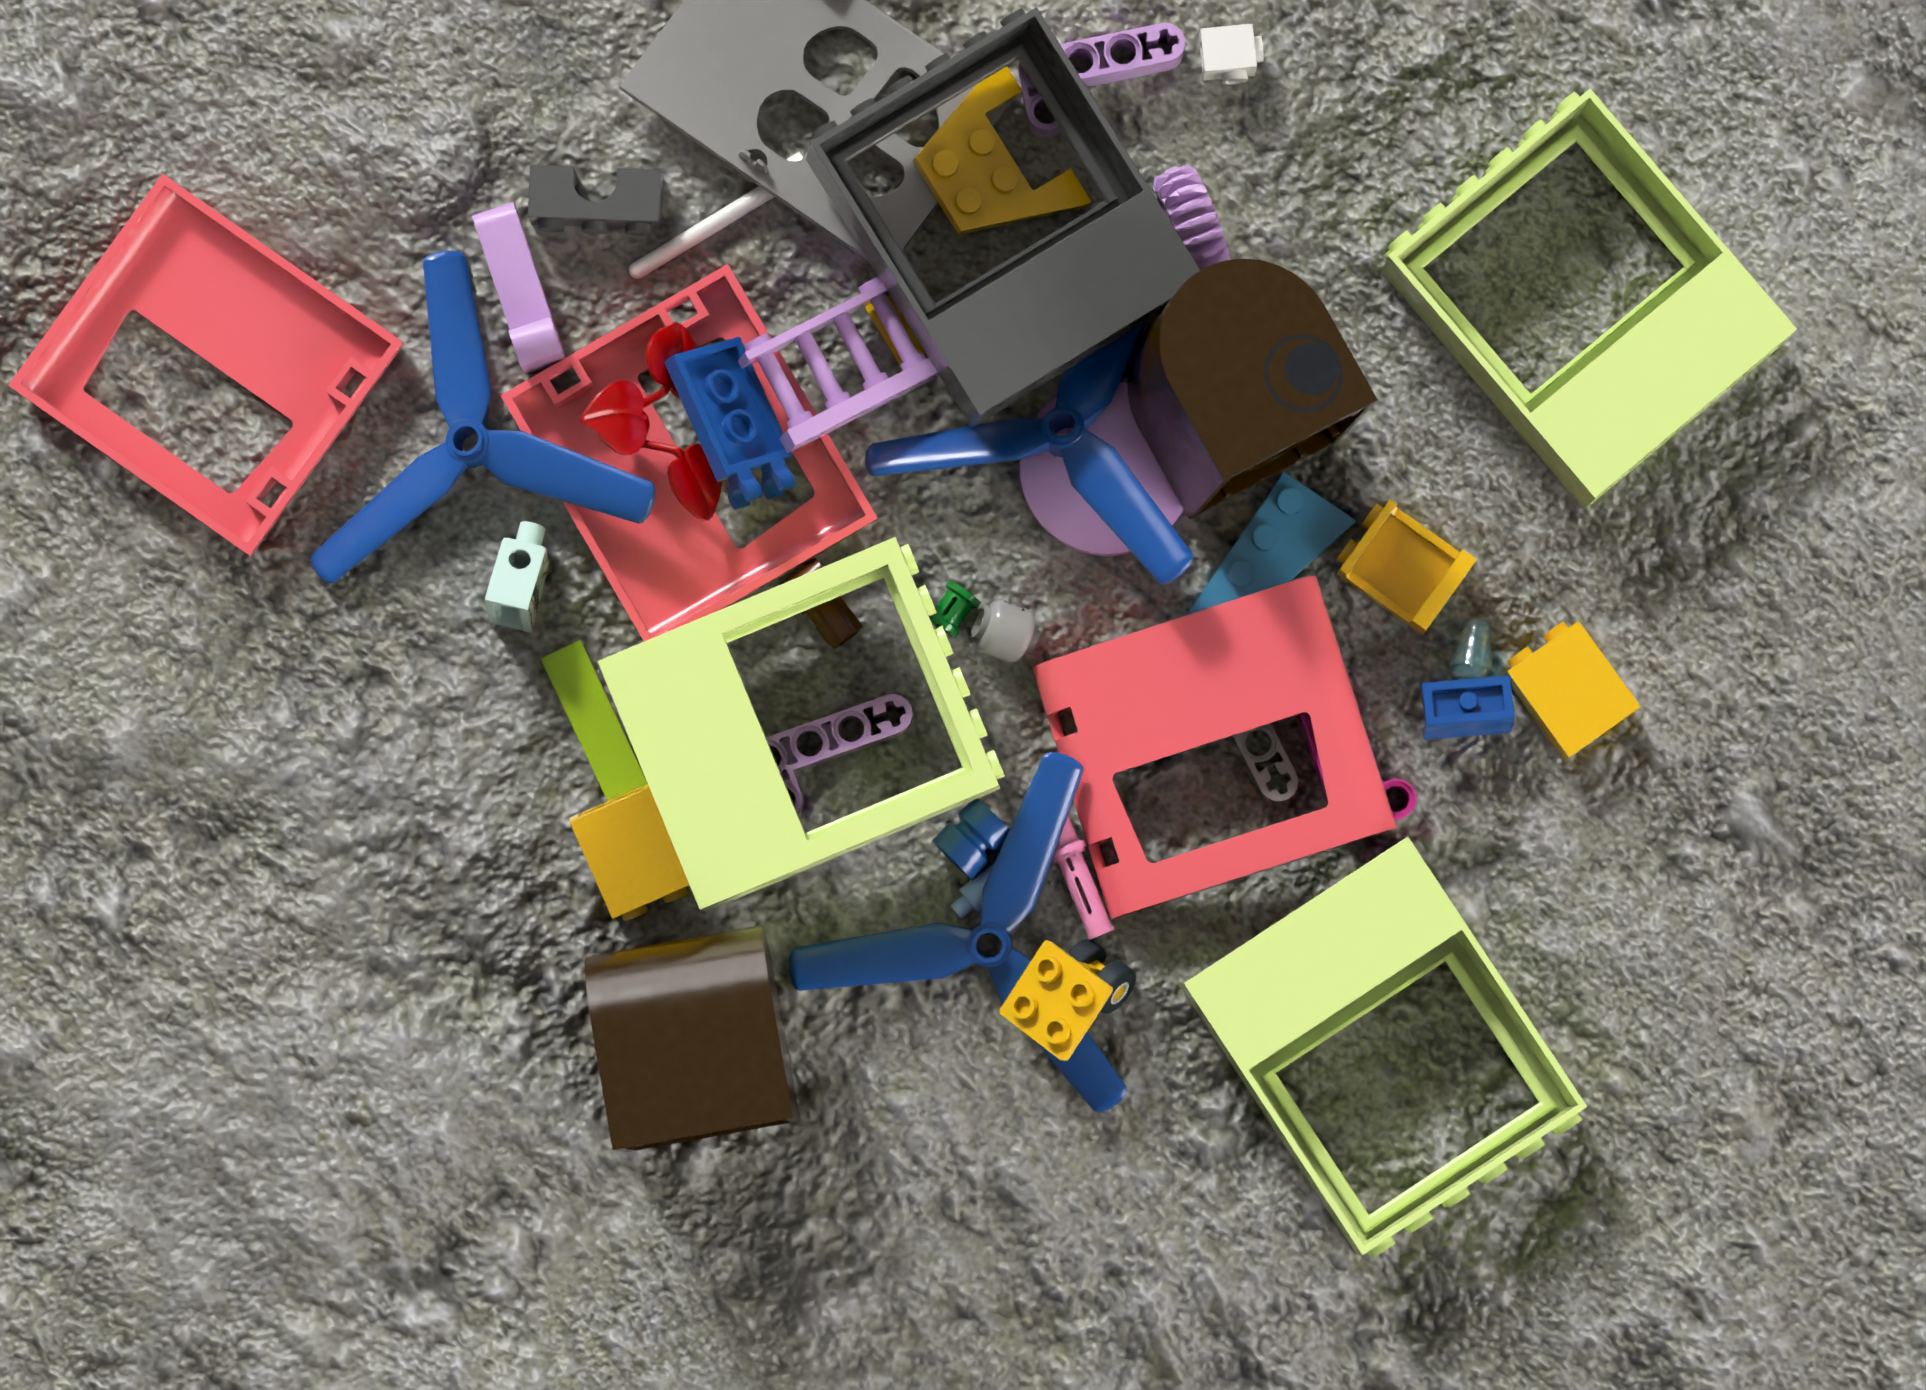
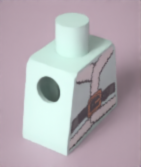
(516, 592)

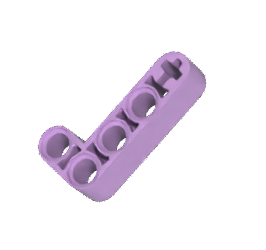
(1104, 68)
(519, 288)
(833, 745)

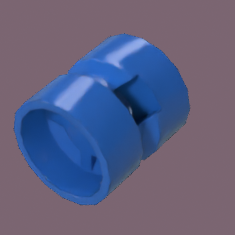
(972, 838)

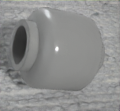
(1005, 631)

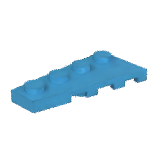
(1277, 543)

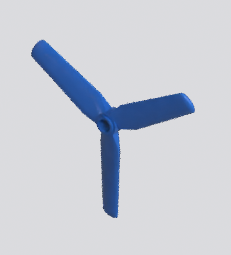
(465, 399)
(1091, 463)
(944, 949)

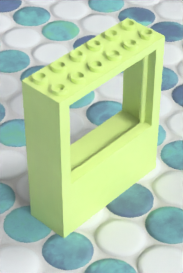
(1649, 367)
(713, 760)
(1332, 968)

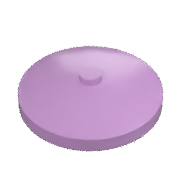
(1064, 511)

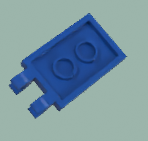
(732, 420)

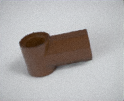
(832, 618)

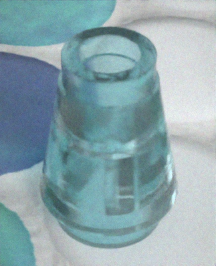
(1473, 651)

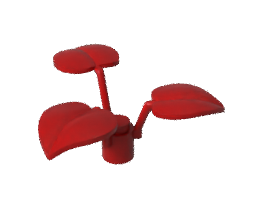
(622, 425)

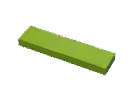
(594, 720)

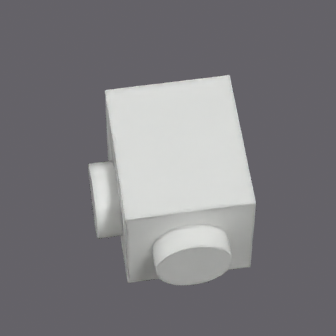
(1230, 53)

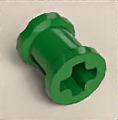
(953, 608)

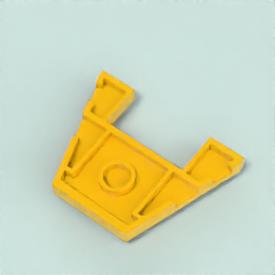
(976, 174)

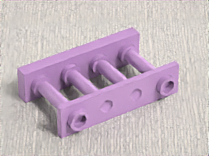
(840, 406)

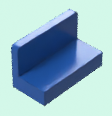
(1467, 707)

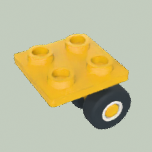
(1065, 993)

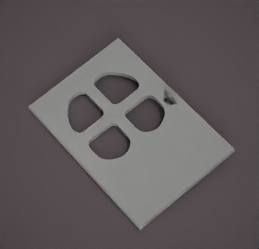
(730, 56)

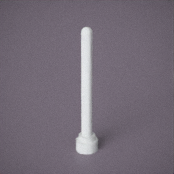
(702, 230)

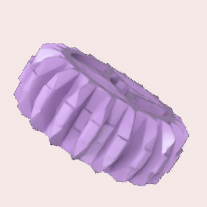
(1192, 214)

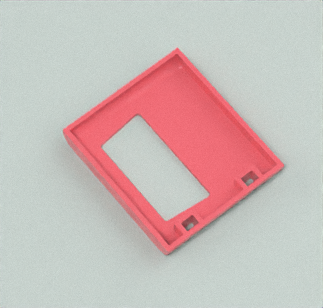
(238, 312)
(673, 562)
(1198, 685)

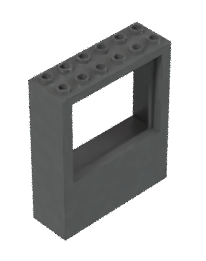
(1054, 297)

